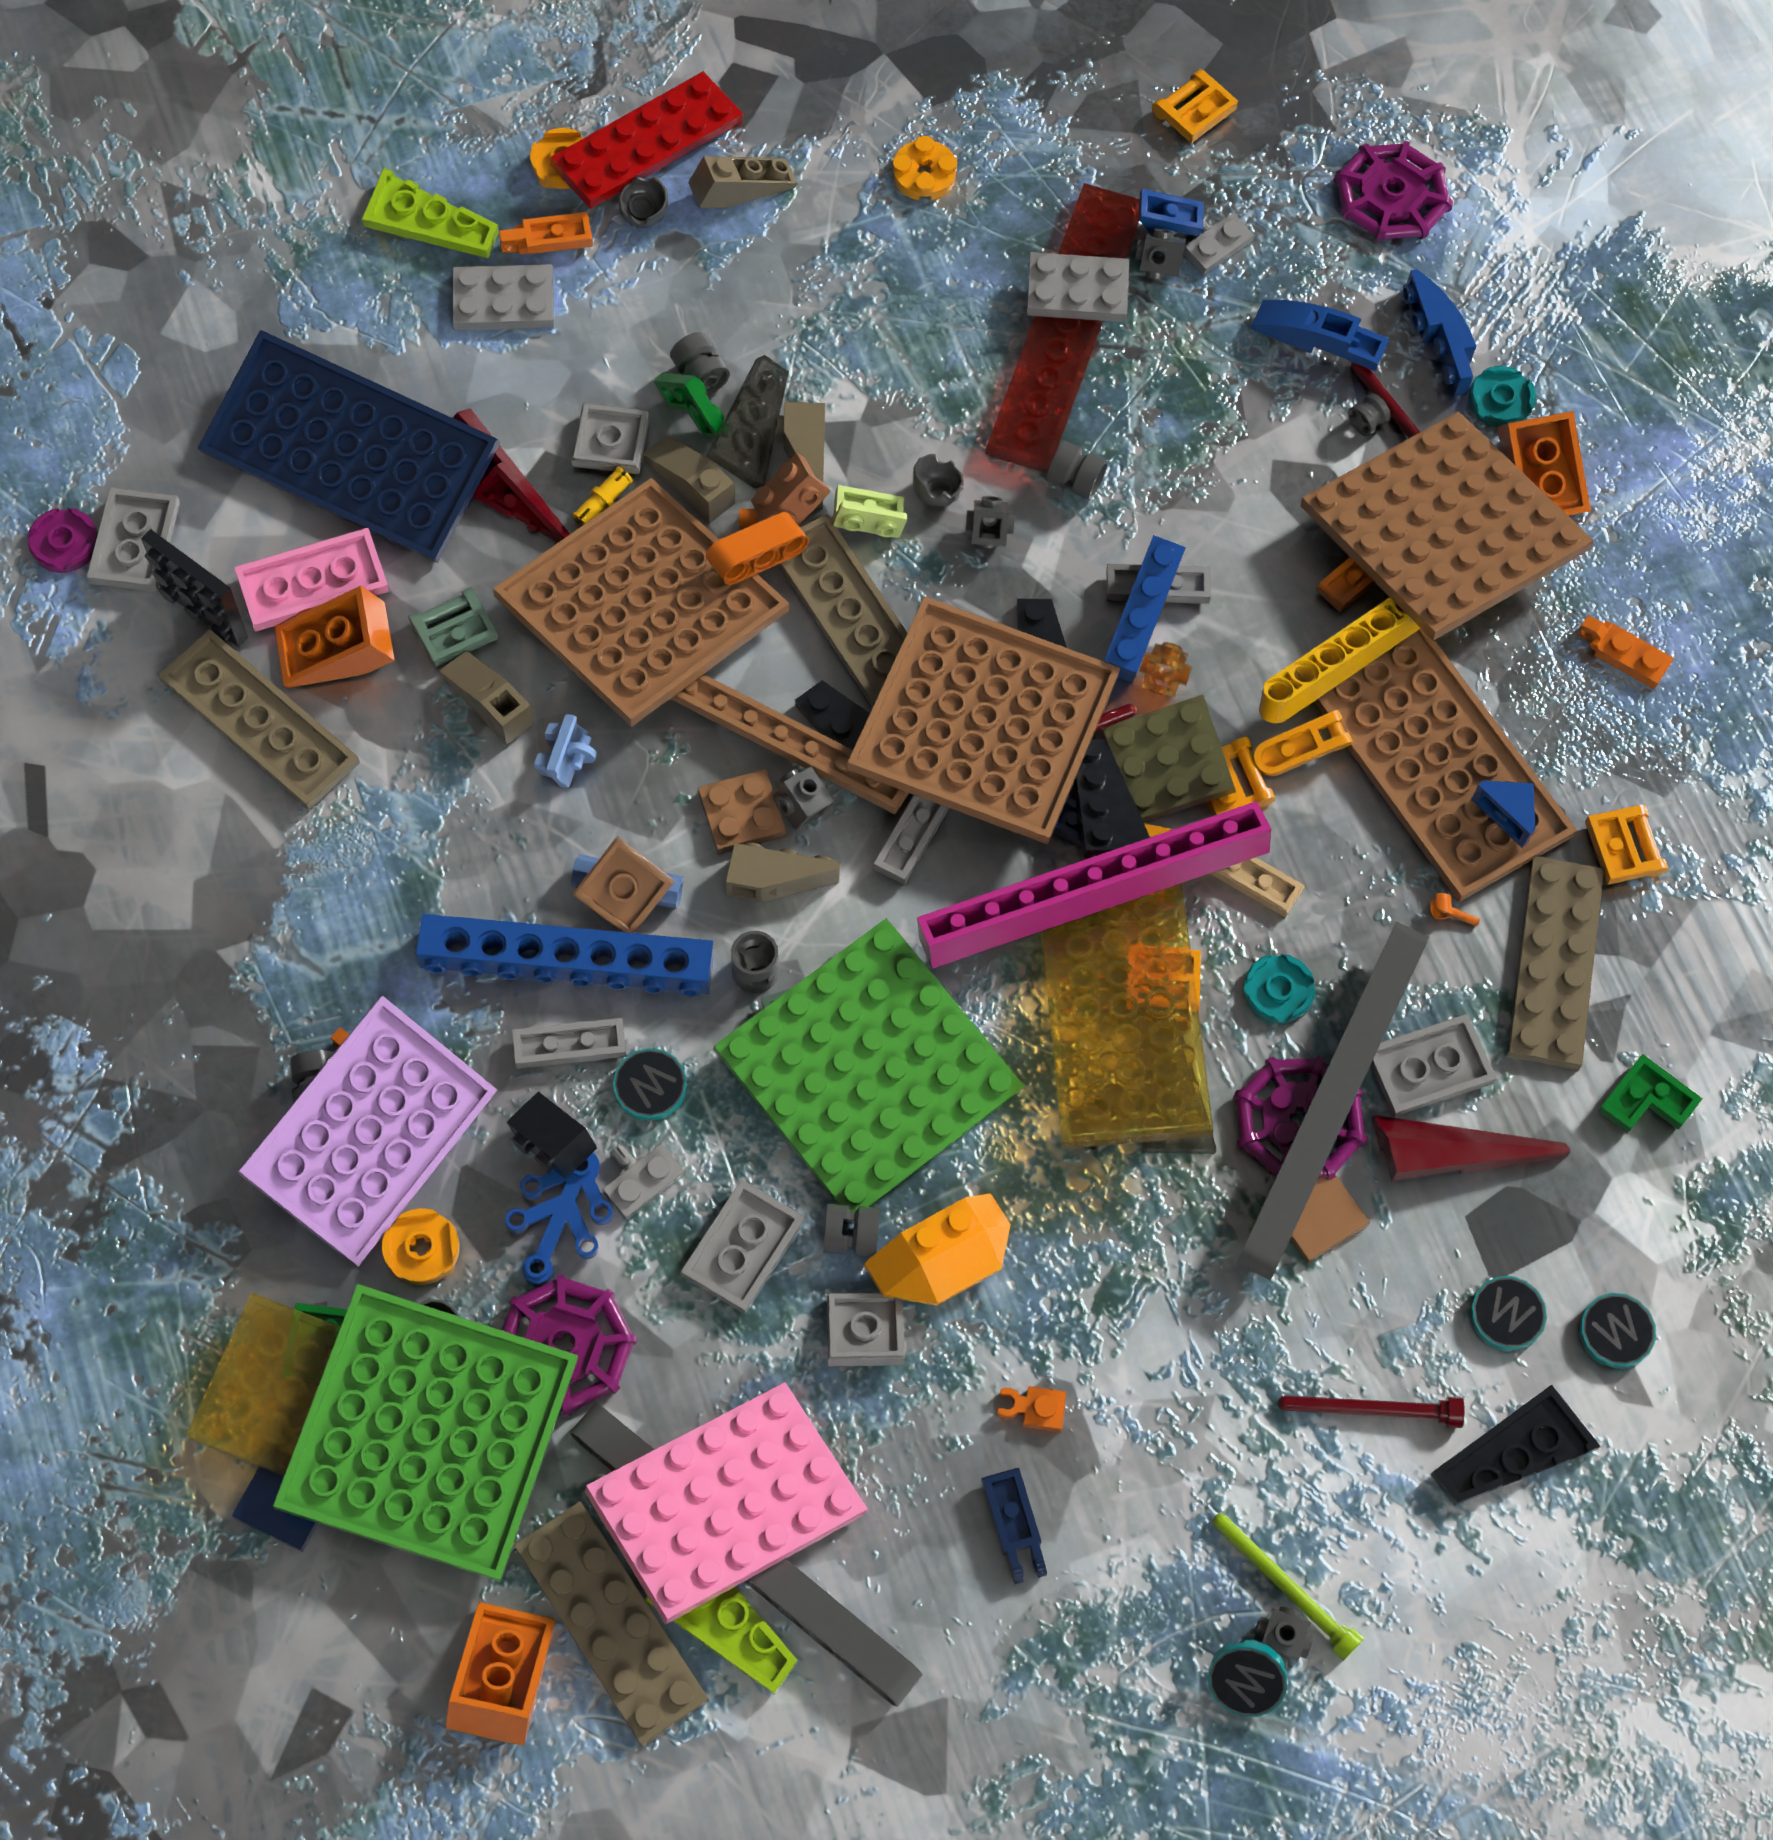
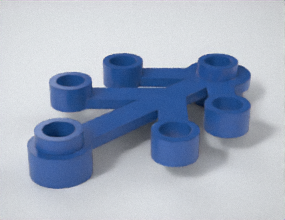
(563, 1210)

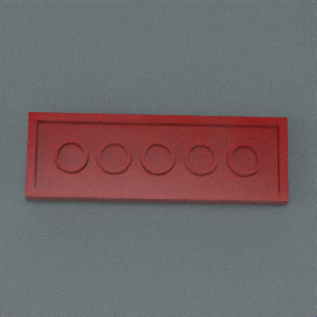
(646, 139)

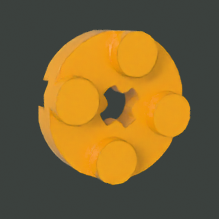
(540, 153)
(924, 153)
(403, 1235)

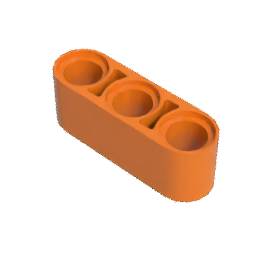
(757, 548)

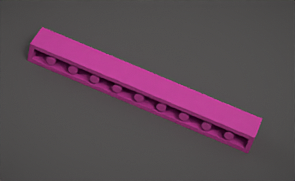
(1094, 884)

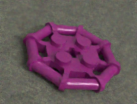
(1388, 205)
(1284, 1103)
(584, 1333)

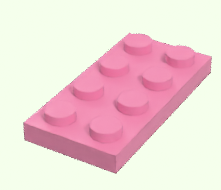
(308, 577)

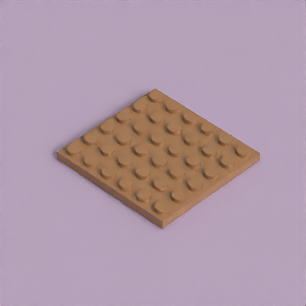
(1446, 525)
(638, 602)
(984, 719)

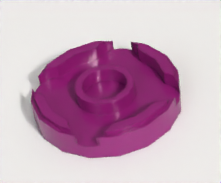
(62, 540)

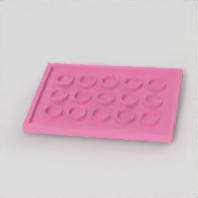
(725, 1502)

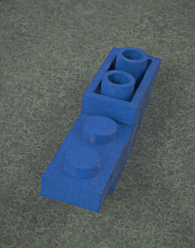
(1443, 325)
(1321, 327)

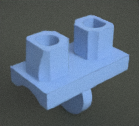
(569, 751)

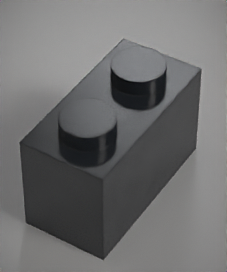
(550, 1135)

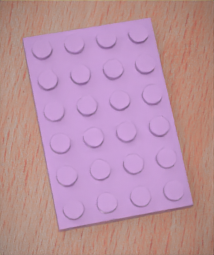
(367, 1131)

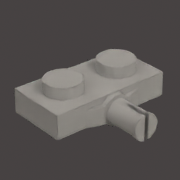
(1217, 243)
(641, 1179)

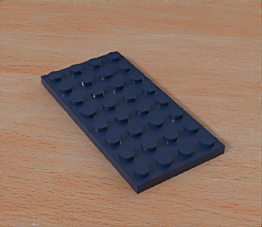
(349, 446)

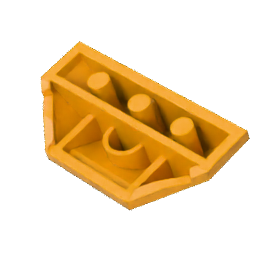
(943, 1253)

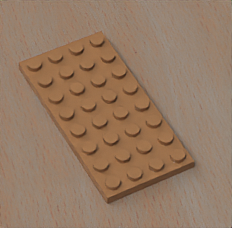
(1427, 751)

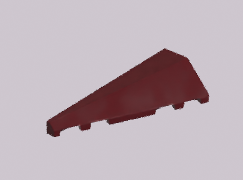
(510, 492)
(1430, 1149)

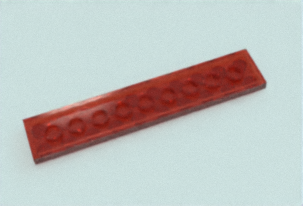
(1060, 348)

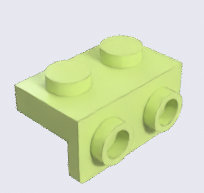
(869, 511)

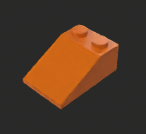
(1550, 457)
(335, 640)
(500, 1674)

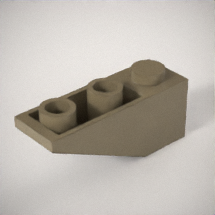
(738, 180)
(489, 696)
(772, 874)

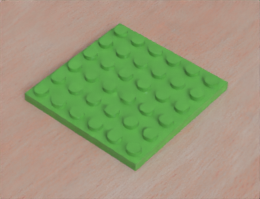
(868, 1068)
(427, 1432)

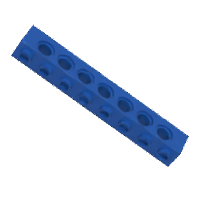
(514, 938)

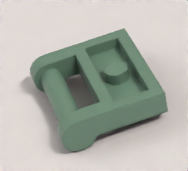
(456, 635)

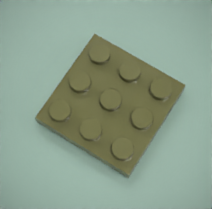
(1170, 758)

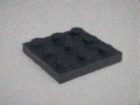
(194, 588)

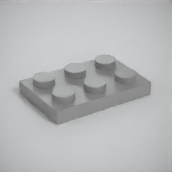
(1078, 287)
(503, 297)
(118, 550)
(1431, 1065)
(743, 1246)

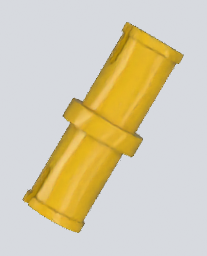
(602, 496)

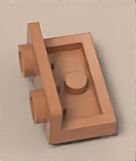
(791, 490)

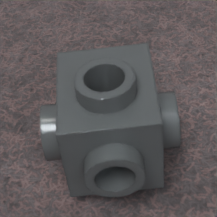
(1159, 266)
(994, 533)
(802, 797)
(1288, 1621)

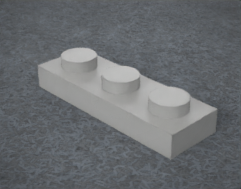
(1189, 585)
(910, 839)
(569, 1043)

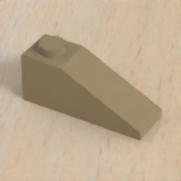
(804, 433)
(692, 477)

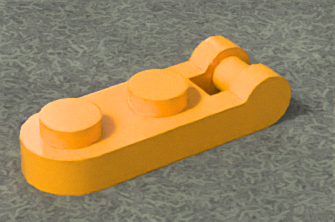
(1301, 745)

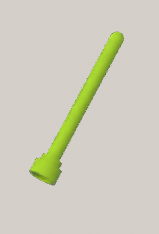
(1342, 1638)

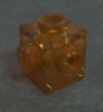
(1163, 680)

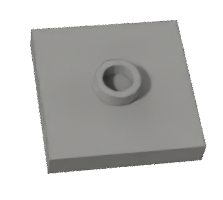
(610, 438)
(865, 1330)

